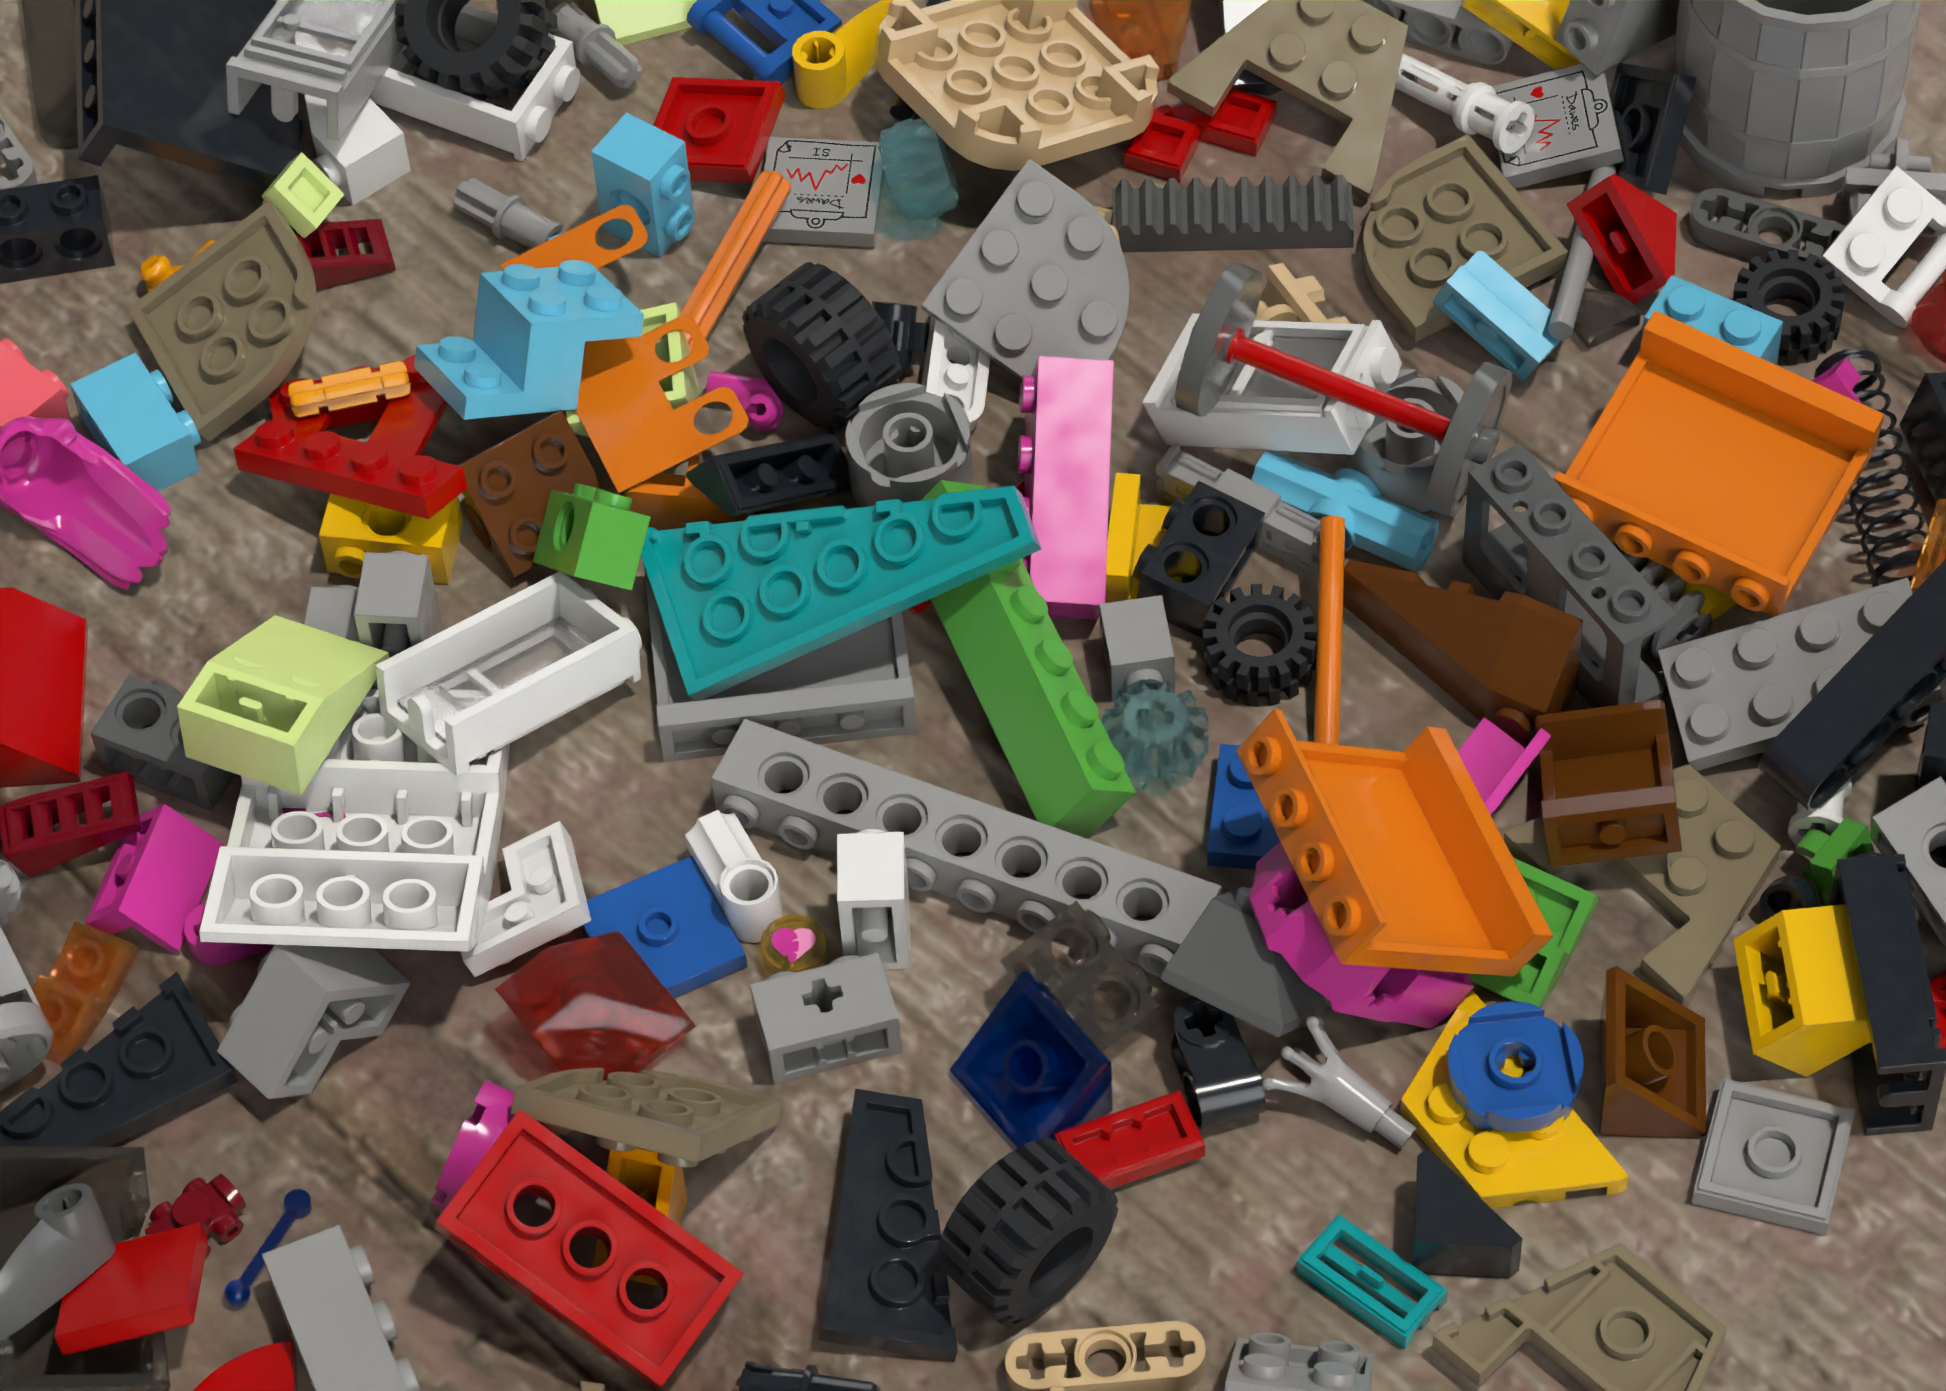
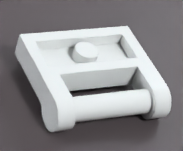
(1879, 238)

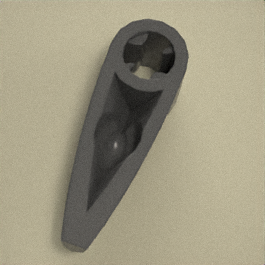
(54, 1256)

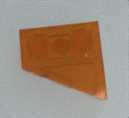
(1146, 29)

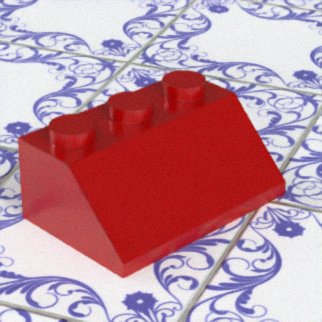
(40, 691)

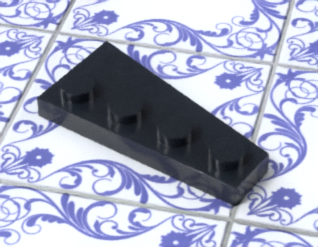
(127, 1081)
(886, 1236)

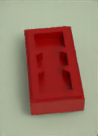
(1136, 1140)

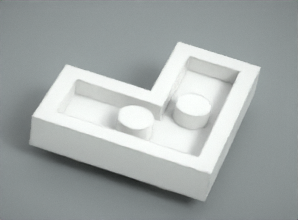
(542, 903)

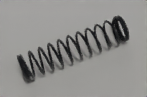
(1907, 556)

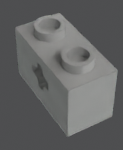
(826, 1017)

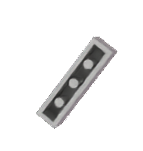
(332, 1318)

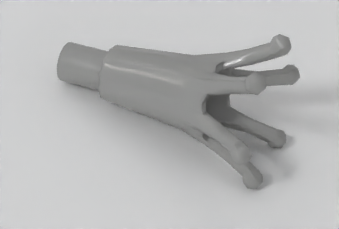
(1342, 1089)

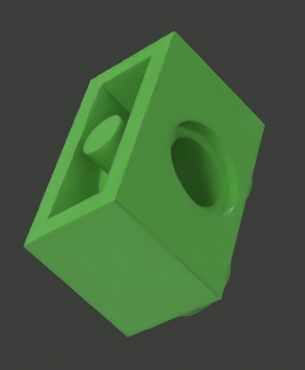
(592, 536)

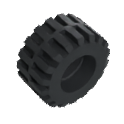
(491, 67)
(820, 345)
(1027, 1231)

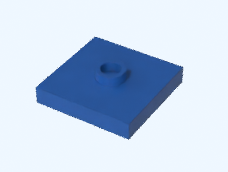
(671, 926)

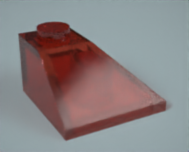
(595, 1005)

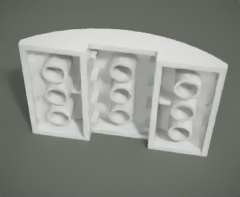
(394, 874)

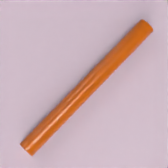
(1329, 630)

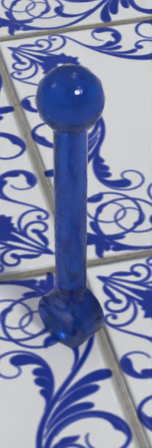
(297, 1206)

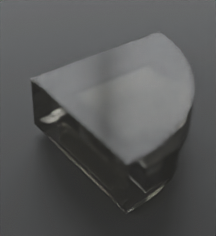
(1604, 316)

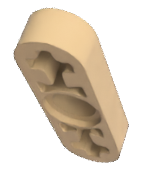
(1123, 1339)

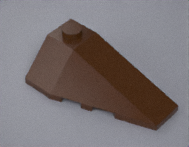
(1488, 654)

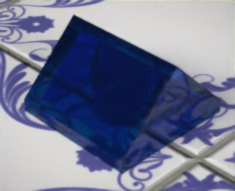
(1034, 1066)

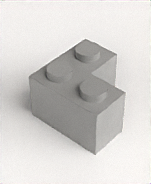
(388, 610)
(303, 1009)

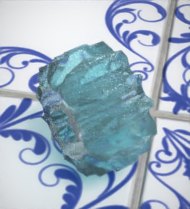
(918, 170)
(1158, 733)

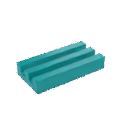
(1415, 1315)

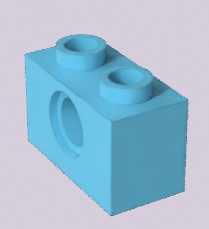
(648, 172)

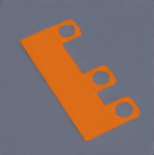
(620, 378)

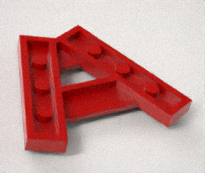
(378, 472)

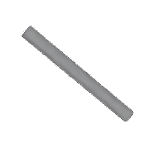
(1575, 273)

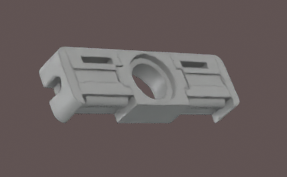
(1285, 529)

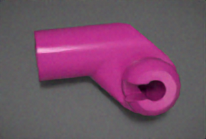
(755, 395)

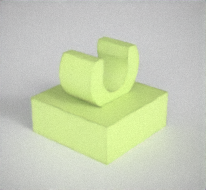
(303, 194)

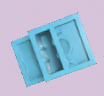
(528, 340)

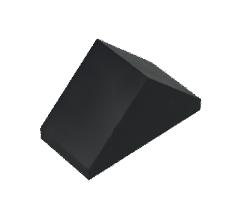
(1457, 1229)

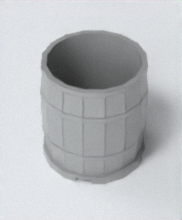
(1793, 88)

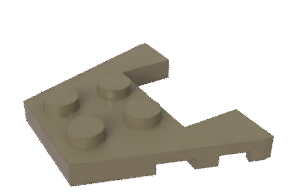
(1321, 51)
(1701, 887)
(1602, 1322)

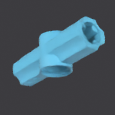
(1370, 518)

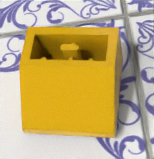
(1802, 989)

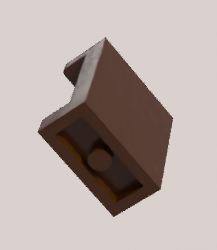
(1608, 784)

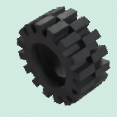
(1798, 282)
(1259, 615)

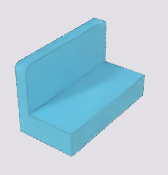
(1498, 314)

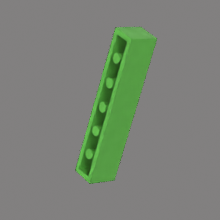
(1033, 696)

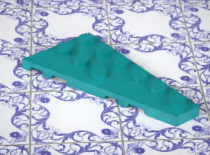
(797, 580)

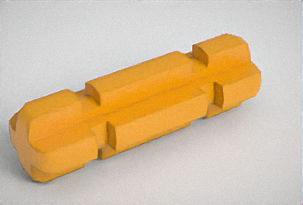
(349, 389)

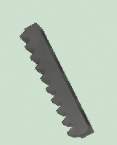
(1234, 215)

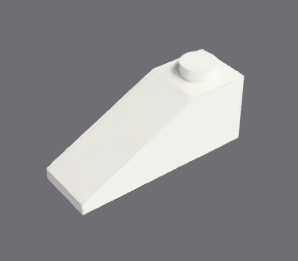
(365, 156)

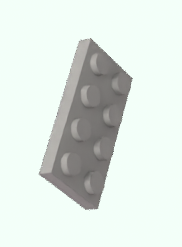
(1753, 680)

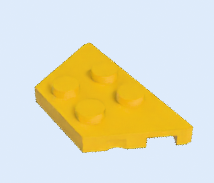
(1500, 1163)

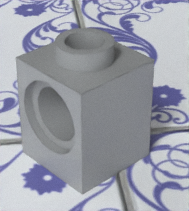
(1136, 644)

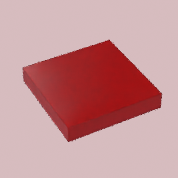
(722, 124)
(138, 1292)

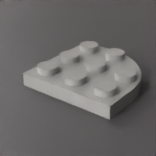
(1037, 278)

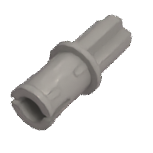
(596, 45)
(504, 214)

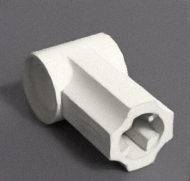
(735, 874)

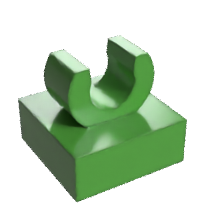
(1824, 850)

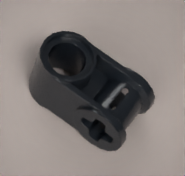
(1214, 1065)

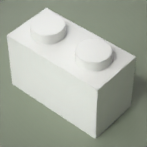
(874, 896)

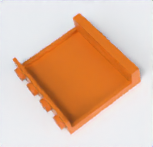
(1720, 464)
(1396, 852)

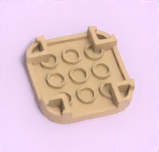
(1014, 78)

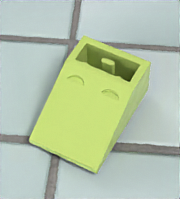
(276, 702)

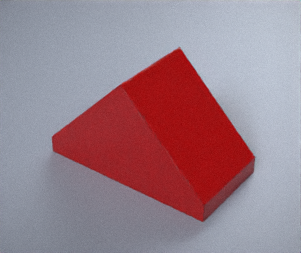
(1628, 235)

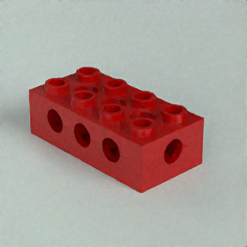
(593, 1203)

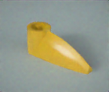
(833, 63)

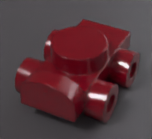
(209, 1203)

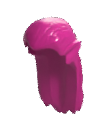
(82, 498)

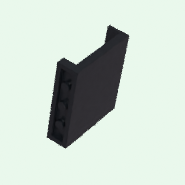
(159, 86)

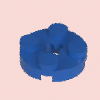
(1508, 1102)

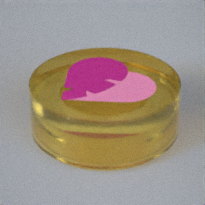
(793, 945)

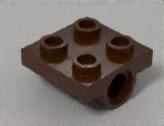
(513, 485)

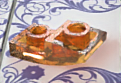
(83, 985)

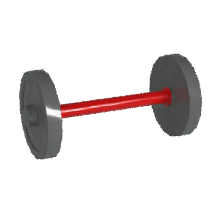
(1222, 341)

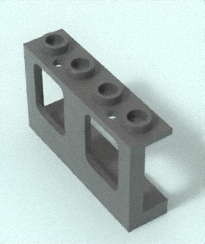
(1561, 561)

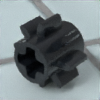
(905, 331)

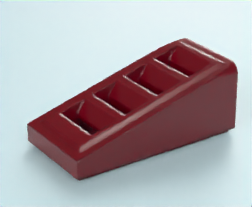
(335, 269)
(29, 821)

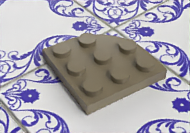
(1436, 219)
(232, 320)
(649, 1110)

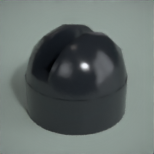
(1779, 895)

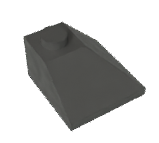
(1233, 969)

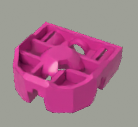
(1369, 992)

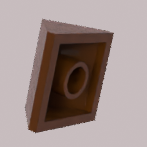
(1650, 1062)

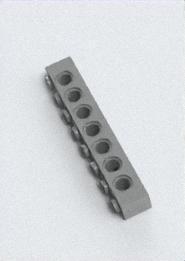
(946, 823)

